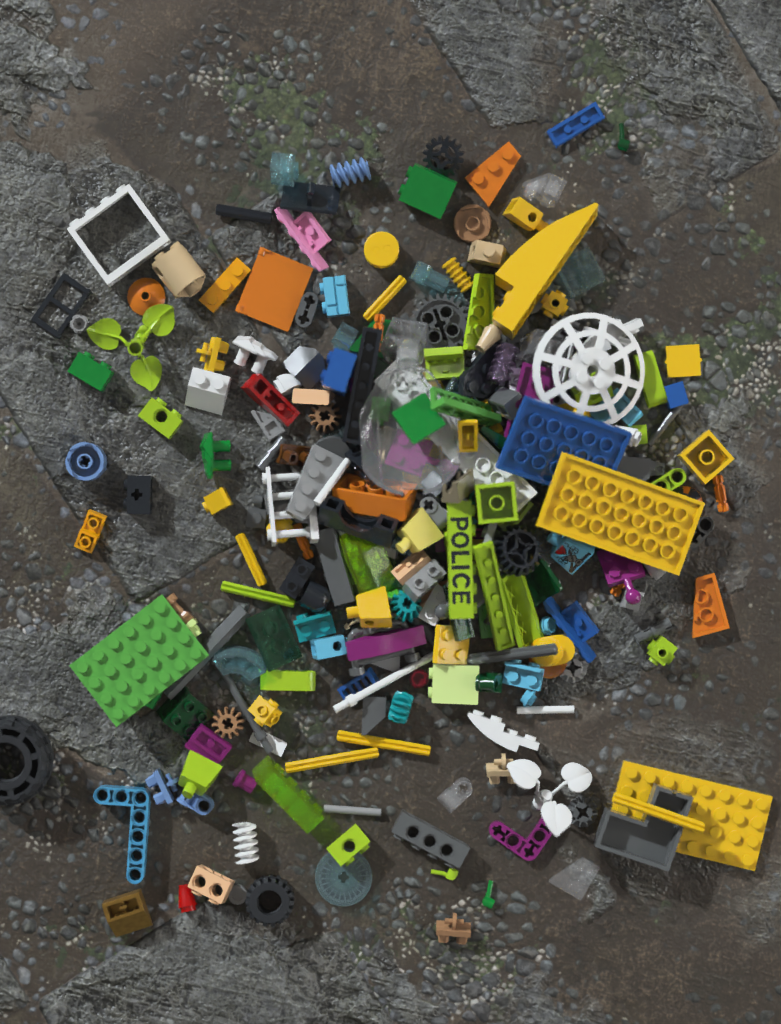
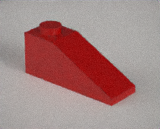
(270, 399)

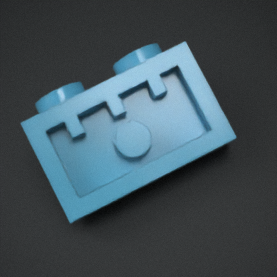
(523, 675)

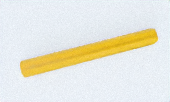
(384, 743)
(330, 760)
(658, 812)

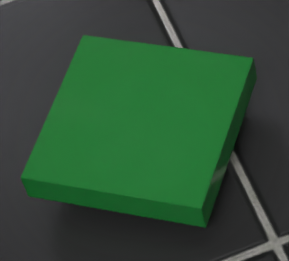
(418, 419)

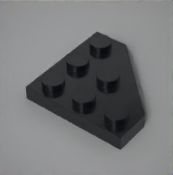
(474, 380)

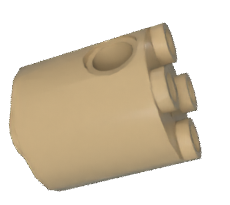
(179, 271)

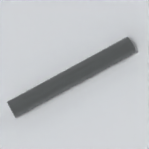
(664, 424)

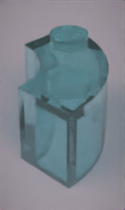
(239, 661)

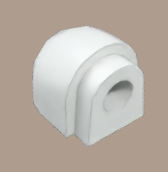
(286, 383)

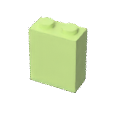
(453, 684)

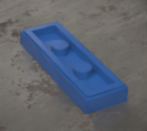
(575, 125)

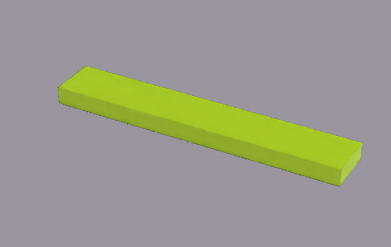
(494, 595)

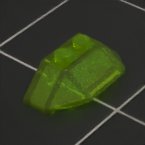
(367, 563)

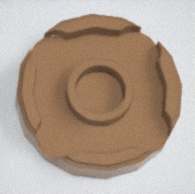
(472, 223)

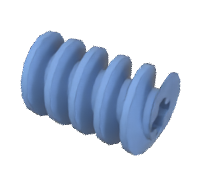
(350, 172)

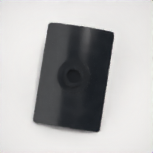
(311, 198)

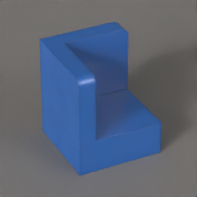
(676, 395)

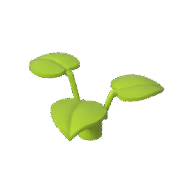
(146, 370)

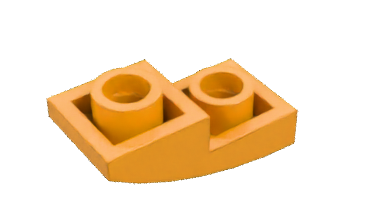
(90, 531)

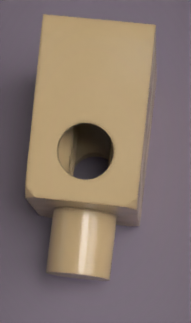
(487, 253)

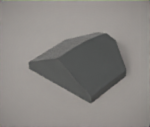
(305, 365)

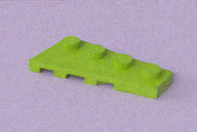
(480, 309)

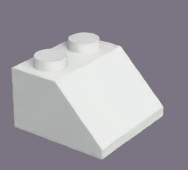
(207, 390)

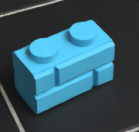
(336, 296)

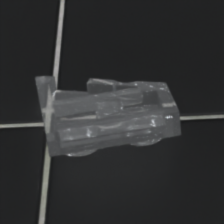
(576, 877)

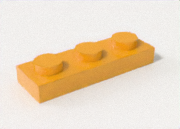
(225, 285)

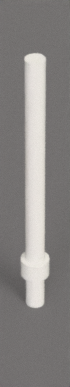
(351, 699)

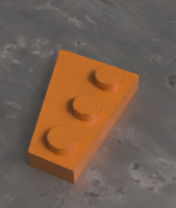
(493, 172)
(708, 607)

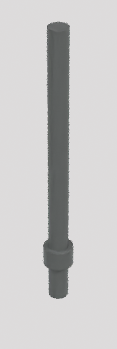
(260, 734)

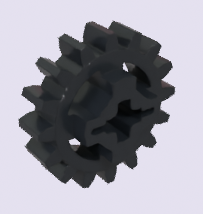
(435, 154)

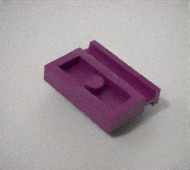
(208, 744)

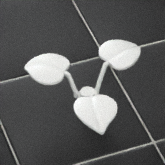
(556, 816)

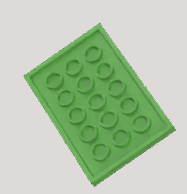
(139, 660)

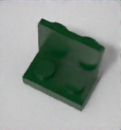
(184, 713)

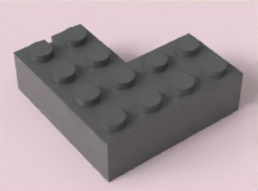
(645, 839)

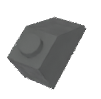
(373, 711)

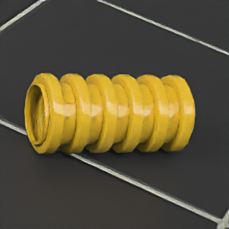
(458, 275)

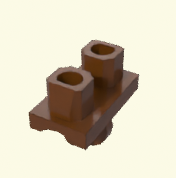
(293, 454)

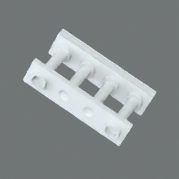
(310, 531)

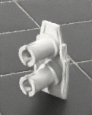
(250, 345)

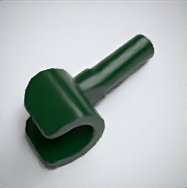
(623, 144)

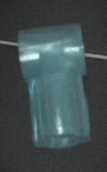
(425, 275)

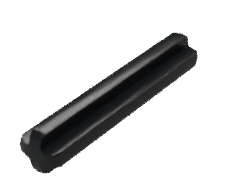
(243, 213)

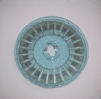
(343, 893)

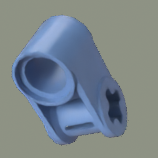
(194, 803)

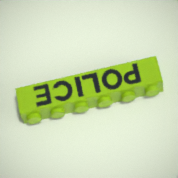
(460, 560)

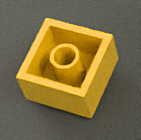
(705, 457)

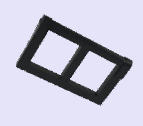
(50, 297)

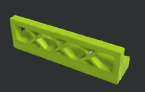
(521, 610)

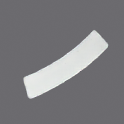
(277, 744)

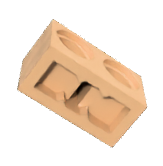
(212, 880)

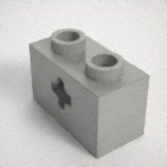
(424, 580)

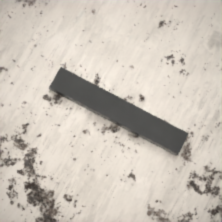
(212, 646)

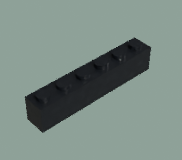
(362, 381)

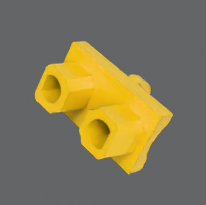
(212, 363)

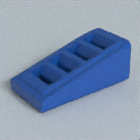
(368, 672)

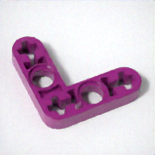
(523, 842)

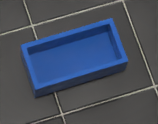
(340, 368)

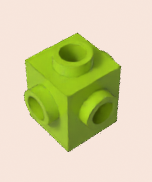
(668, 651)

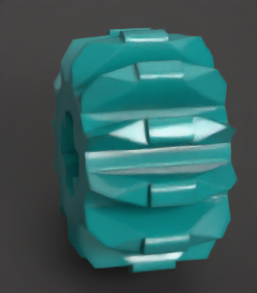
(404, 613)
(400, 707)

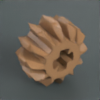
(326, 422)
(234, 720)

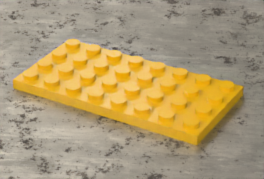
(620, 513)
(731, 815)

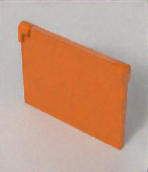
(274, 289)

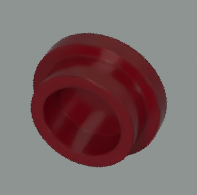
(418, 678)

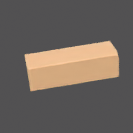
(312, 396)

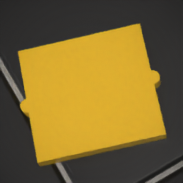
(683, 360)

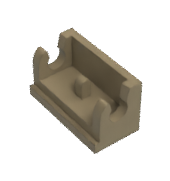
(460, 488)

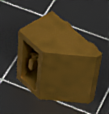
(127, 913)

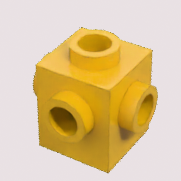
(547, 307)
(265, 711)

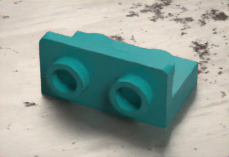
(314, 626)

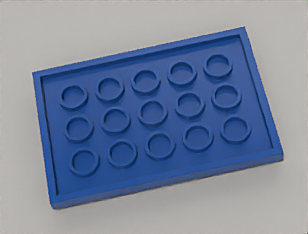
(547, 430)

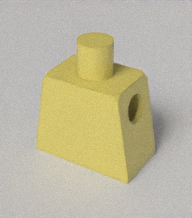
(417, 532)

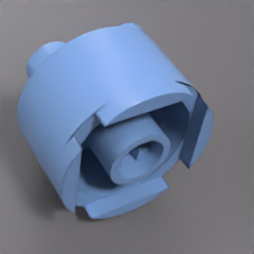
(76, 456)

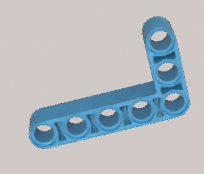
(135, 825)

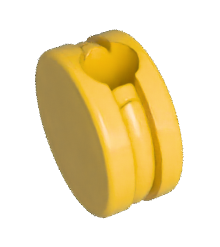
(381, 250)

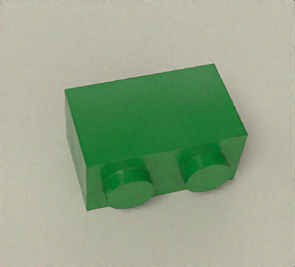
(90, 371)

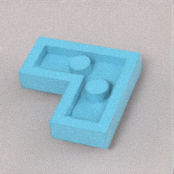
(629, 419)

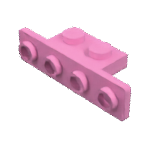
(308, 235)

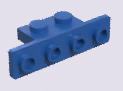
(575, 624)

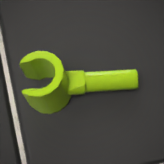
(451, 874)

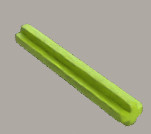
(258, 594)

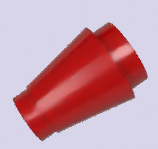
(186, 899)

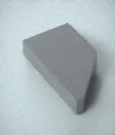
(269, 424)

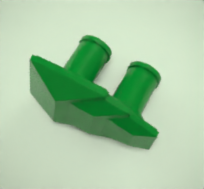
(208, 447)

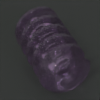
(502, 363)

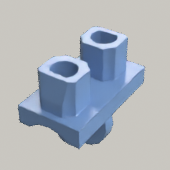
(158, 779)

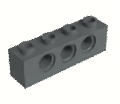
(459, 848)

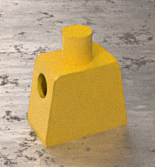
(518, 212)
(372, 609)

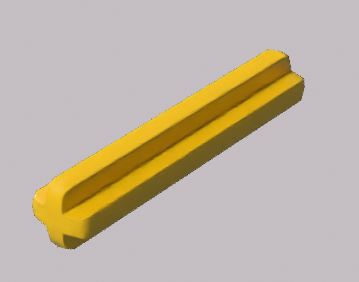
(384, 298)
(251, 559)

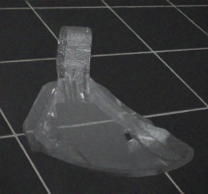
(387, 452)

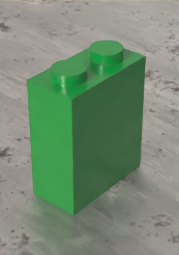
(427, 190)

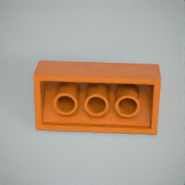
(373, 500)

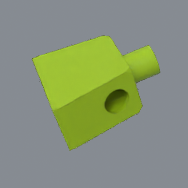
(197, 774)

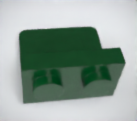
(542, 583)

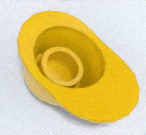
(565, 650)

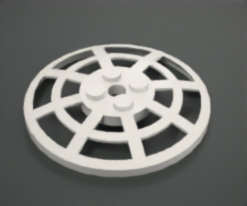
(582, 360)

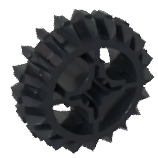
(514, 535)

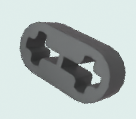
(302, 308)

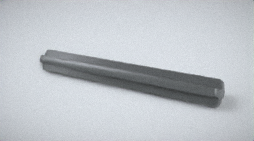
(512, 654)

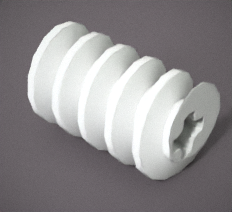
(246, 842)

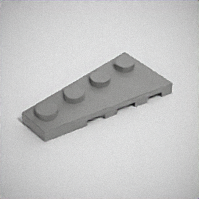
(315, 474)

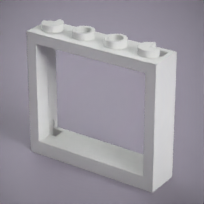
(135, 261)

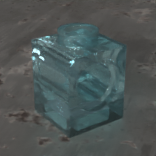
(344, 337)

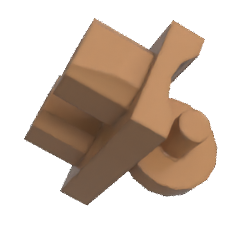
(453, 927)

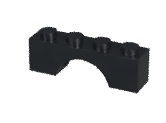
(336, 515)

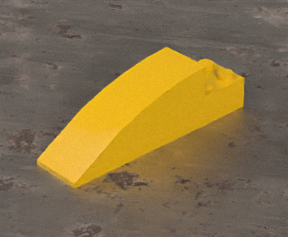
(535, 266)

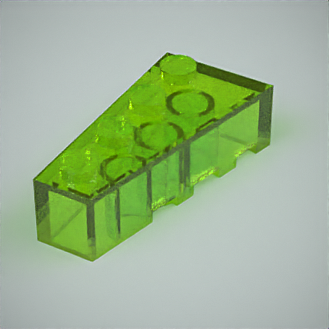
(287, 794)

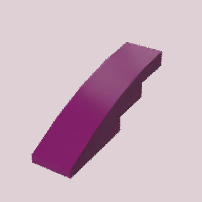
(385, 643)

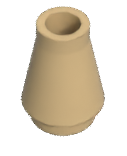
(489, 337)

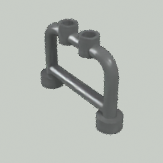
(358, 665)

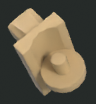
(498, 769)

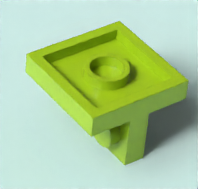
(445, 362)

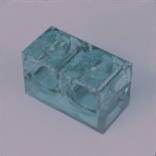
(284, 169)

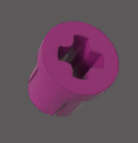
(244, 781)

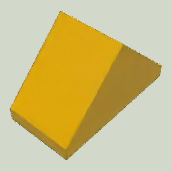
(468, 435)

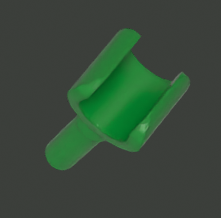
(487, 900)

